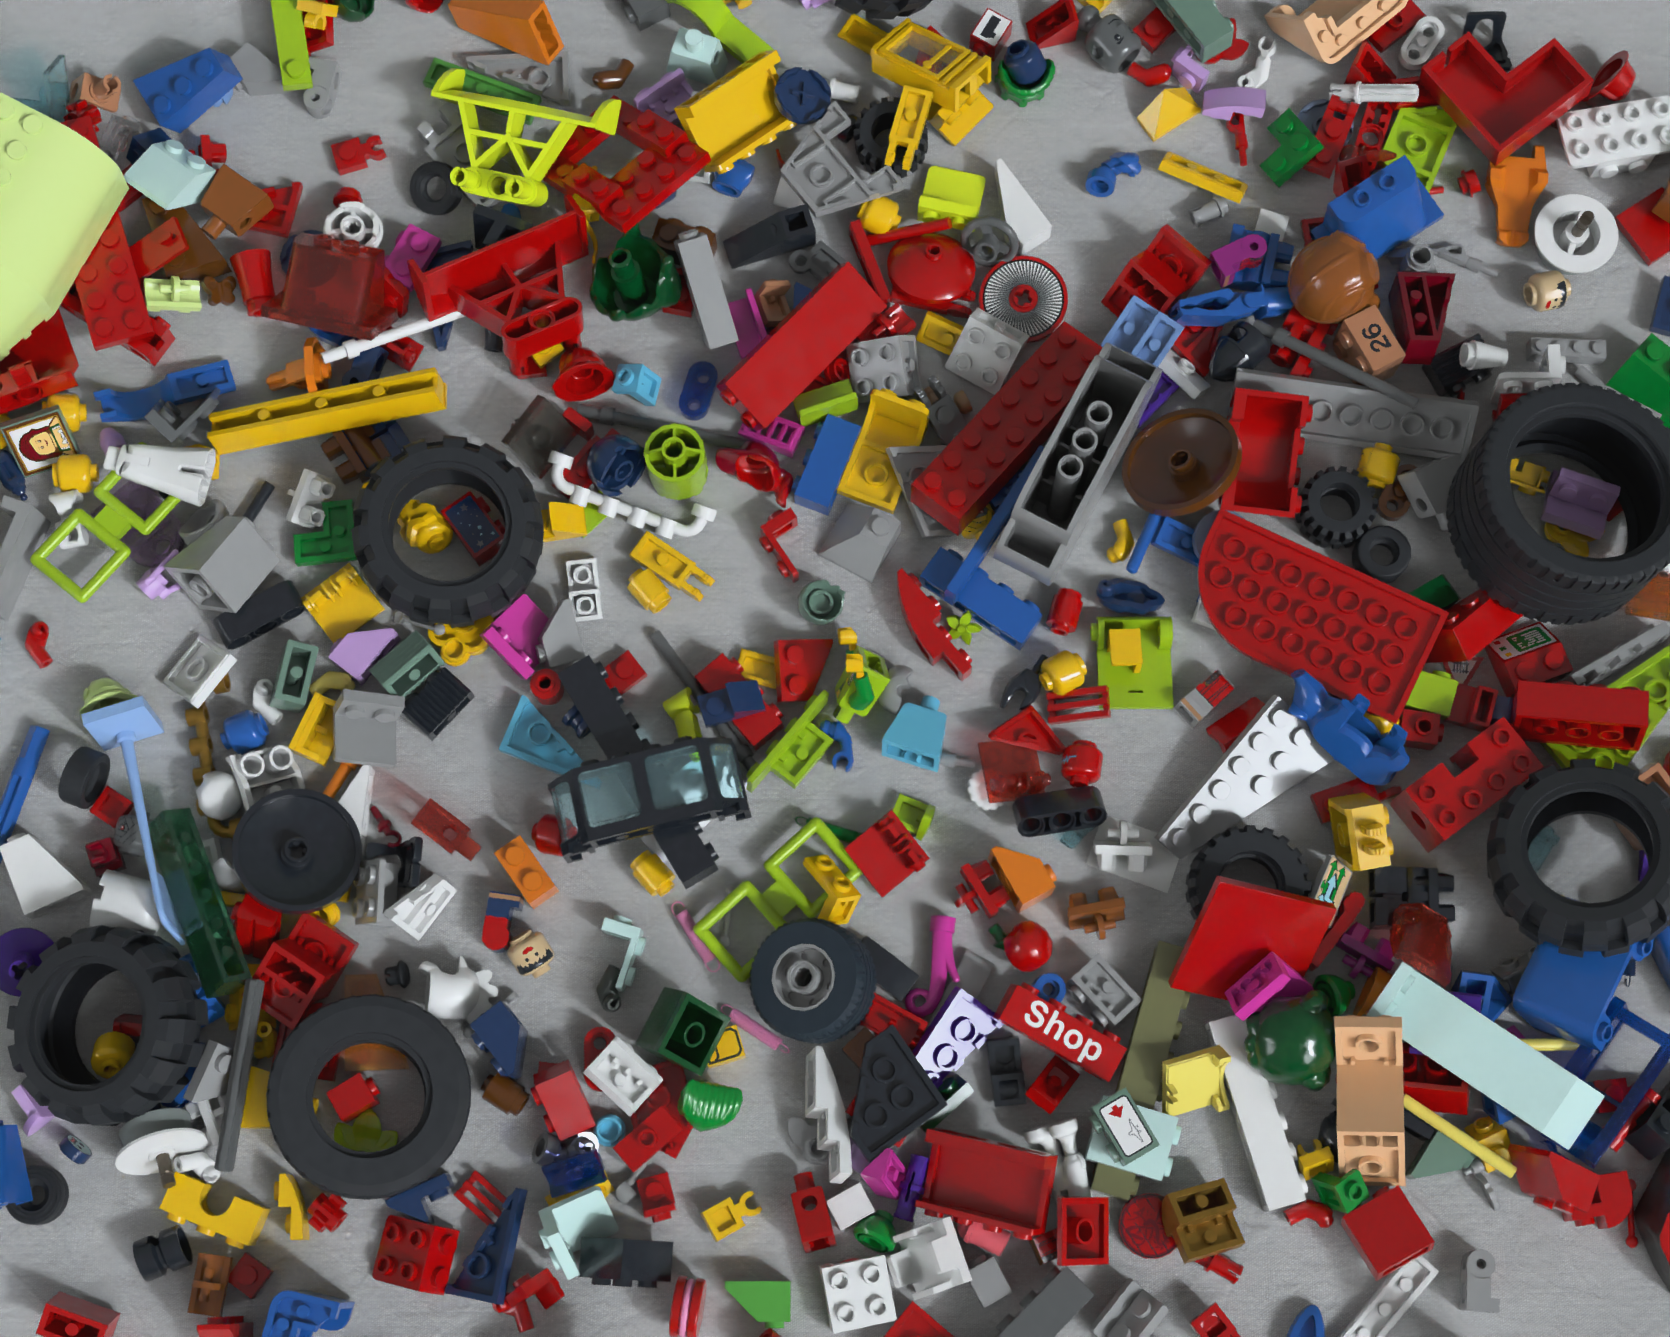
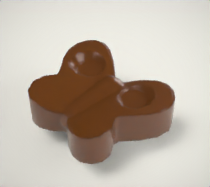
(219, 291)

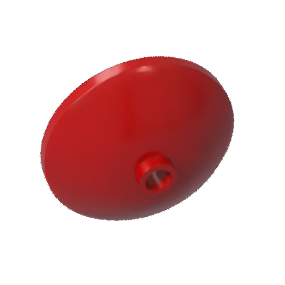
(931, 268)

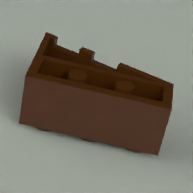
(201, 258)

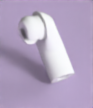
(261, 699)
(200, 1164)

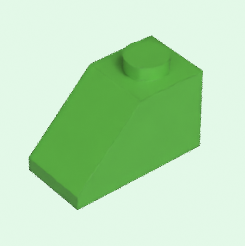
(764, 1300)

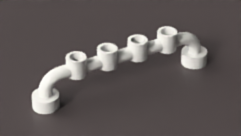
(610, 506)

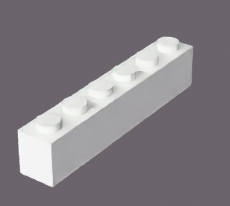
(1258, 1120)

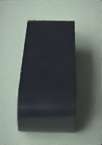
(259, 615)
(1059, 811)

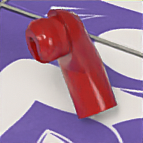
(1151, 76)
(36, 643)

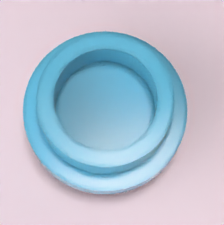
(609, 1130)

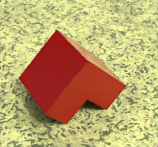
(1473, 707)

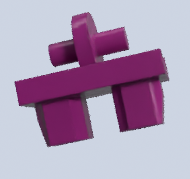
(1352, 943)

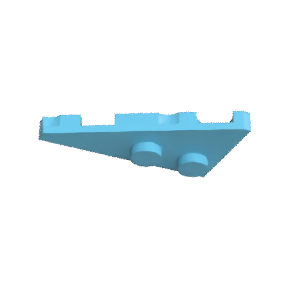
(537, 742)

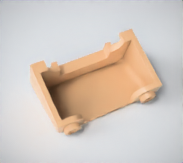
(1332, 27)

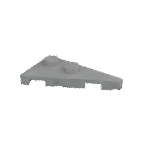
(529, 75)

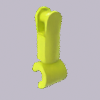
(683, 713)

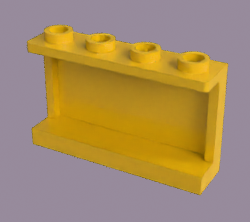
(735, 113)

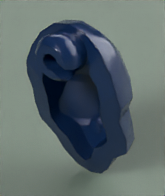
(1128, 596)

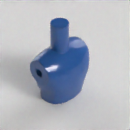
(735, 180)

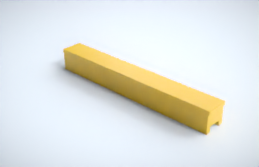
(327, 411)

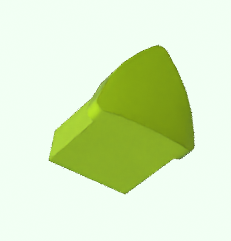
(914, 815)

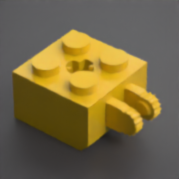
(1360, 831)

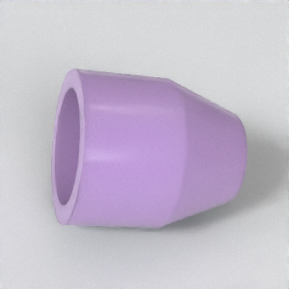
(110, 437)

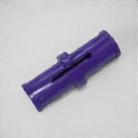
(911, 1187)

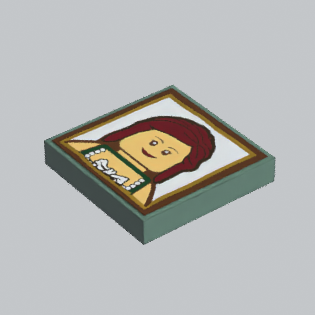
(39, 439)

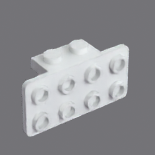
(1616, 136)

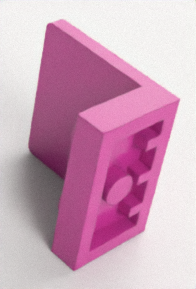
(516, 634)
(1263, 983)

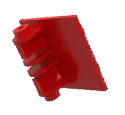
(886, 853)

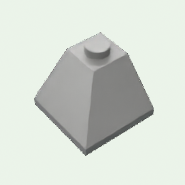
(861, 540)

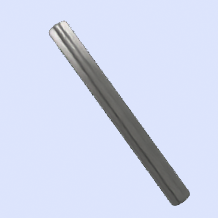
(239, 1075)

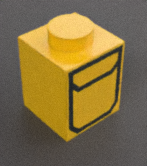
(728, 1049)

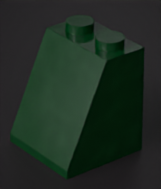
(683, 1030)

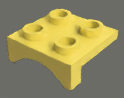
(1195, 1081)

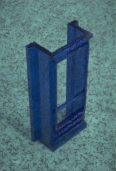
(1593, 1139)

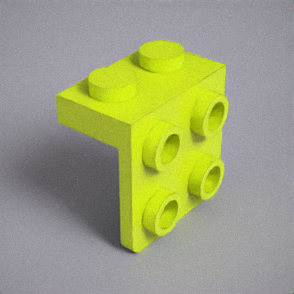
(951, 195)

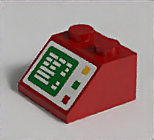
(1528, 655)

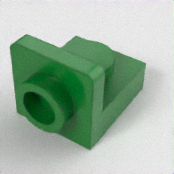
(1341, 1193)

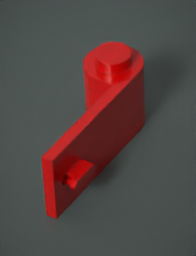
(158, 249)

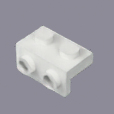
(623, 1075)

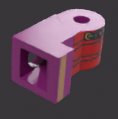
(1235, 256)

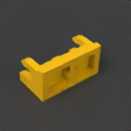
(315, 732)

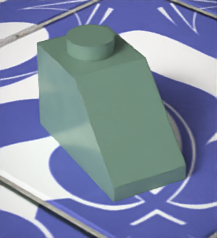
(1438, 1157)

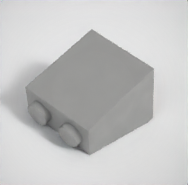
(223, 565)

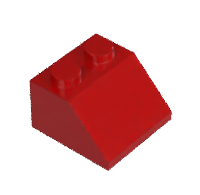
(1553, 1179)

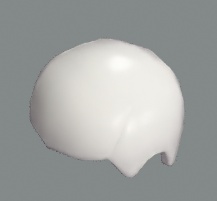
(219, 795)

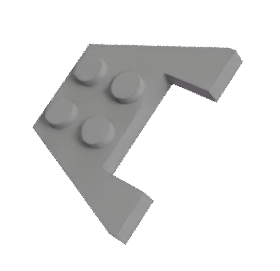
(825, 178)

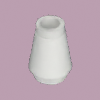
(1482, 355)

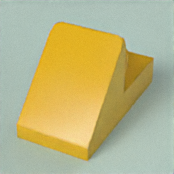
(563, 521)

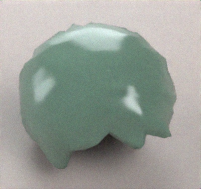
(820, 602)

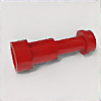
(1650, 1097)

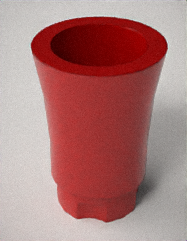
(254, 278)

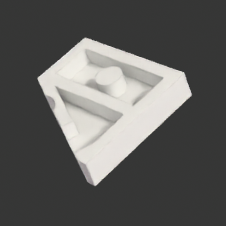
(421, 906)

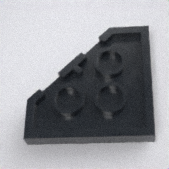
(891, 1094)

